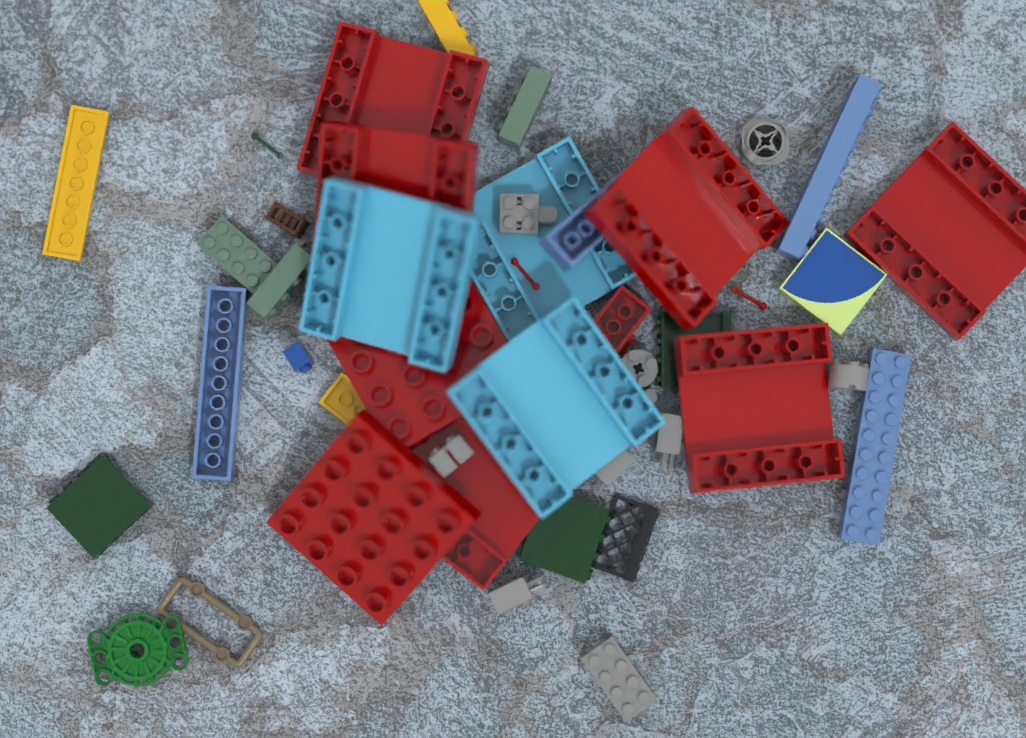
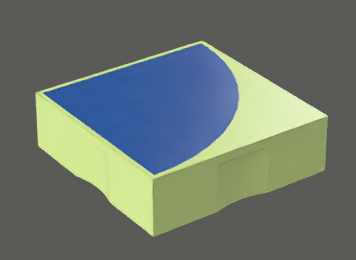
(832, 281)

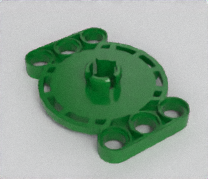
(130, 664)

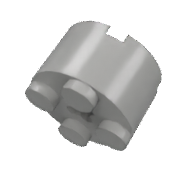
(648, 365)
(848, 375)

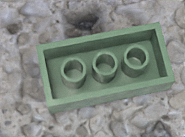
(525, 107)
(237, 254)
(281, 283)

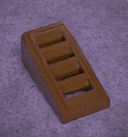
(299, 224)

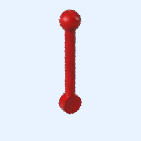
(514, 261)
(735, 289)
(632, 340)

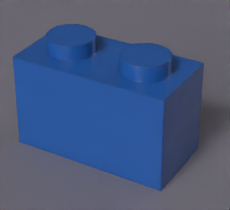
(299, 357)

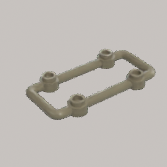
(243, 622)

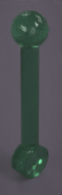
(255, 136)

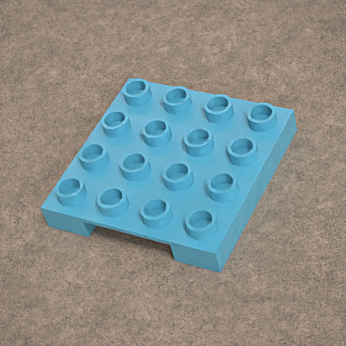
(566, 184)
(390, 272)
(554, 406)

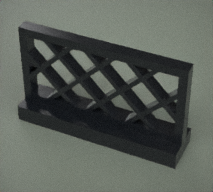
(641, 542)

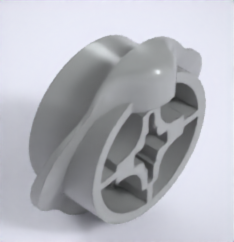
(779, 128)

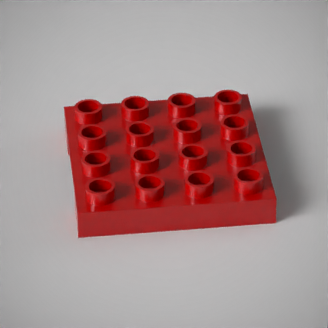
(394, 88)
(399, 162)
(686, 217)
(948, 231)
(410, 396)
(757, 408)
(504, 515)
(373, 516)

